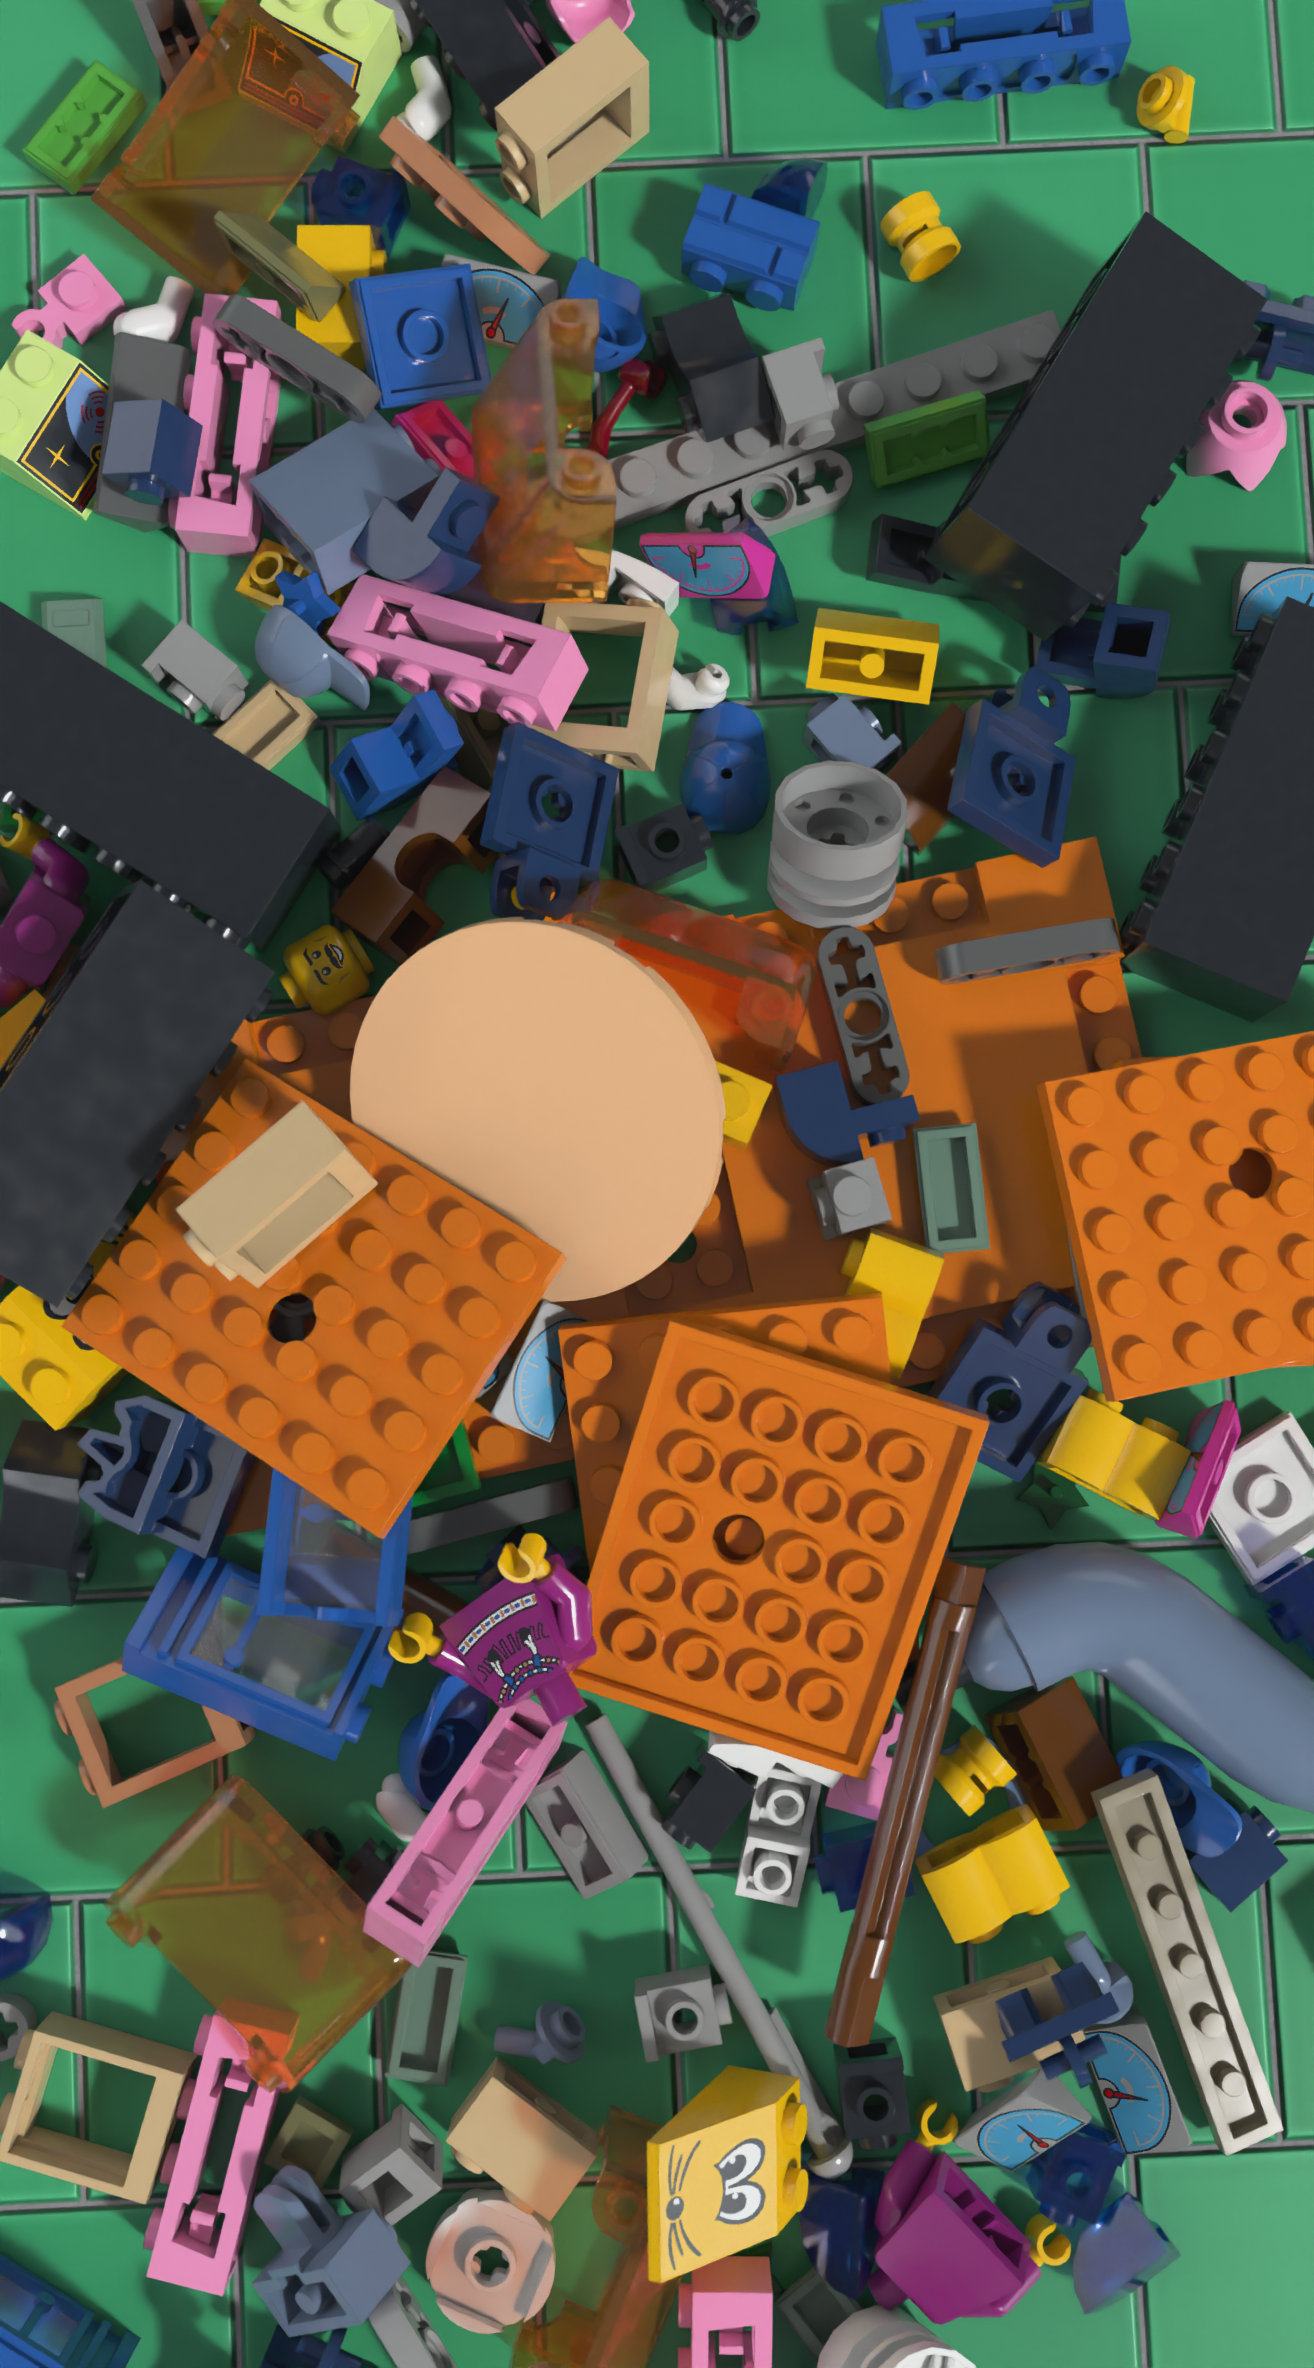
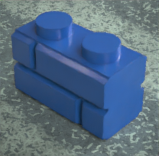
(748, 248)

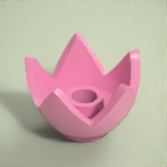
(1241, 450)

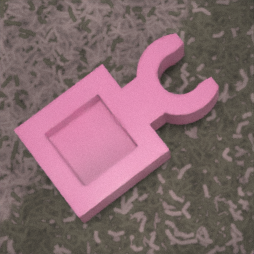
(76, 303)
(862, 1796)

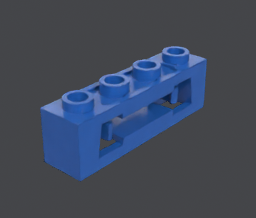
(996, 48)

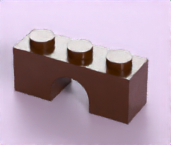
(388, 895)

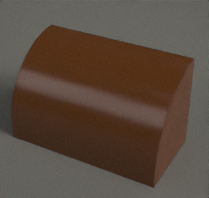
(927, 778)
(1055, 1752)

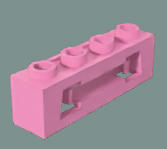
(217, 523)
(381, 643)
(462, 1830)
(191, 2248)
(726, 2299)

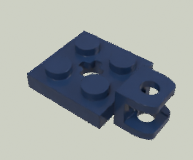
(1017, 740)
(539, 850)
(1030, 1362)

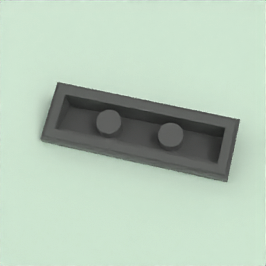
(139, 371)

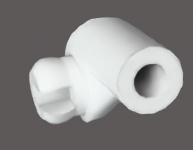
(431, 105)
(159, 320)
(698, 689)
(399, 1808)

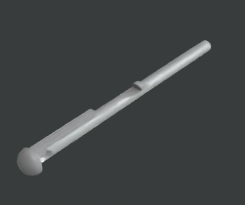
(831, 2149)

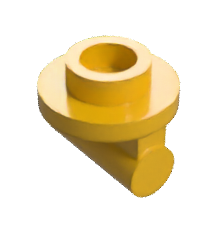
(1167, 103)

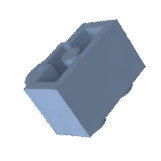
(329, 2263)

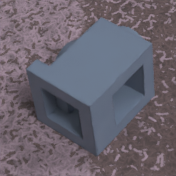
(848, 734)

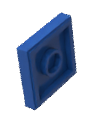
(421, 335)

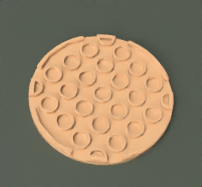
(550, 1091)

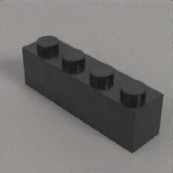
(489, 45)

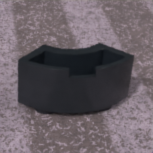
(712, 368)
(43, 1518)

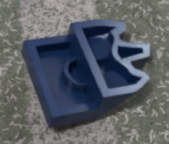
(167, 1475)

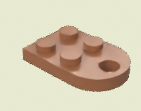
(459, 196)

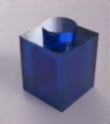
(844, 1864)

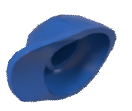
(620, 313)
(730, 741)
(451, 1724)
(1201, 1815)

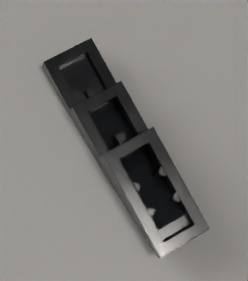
(898, 561)

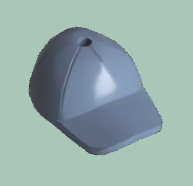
(303, 661)

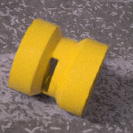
(919, 236)
(972, 1770)

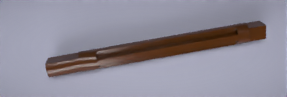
(904, 1803)

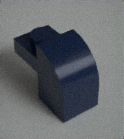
(429, 544)
(1112, 655)
(824, 1126)

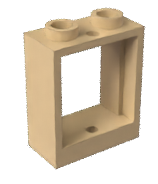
(573, 118)
(638, 744)
(274, 1198)
(77, 2159)

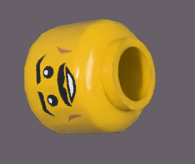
(326, 970)

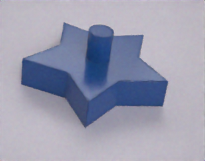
(306, 599)

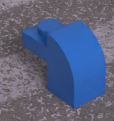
(399, 760)

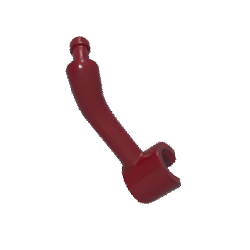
(635, 377)

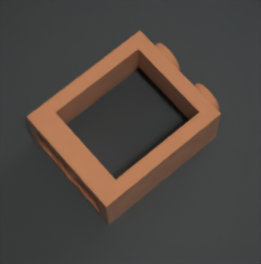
(98, 1765)

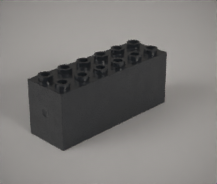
(1099, 430)
(151, 789)
(1236, 878)
(109, 1079)

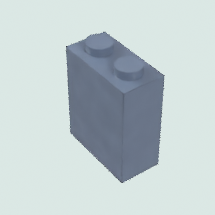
(332, 487)

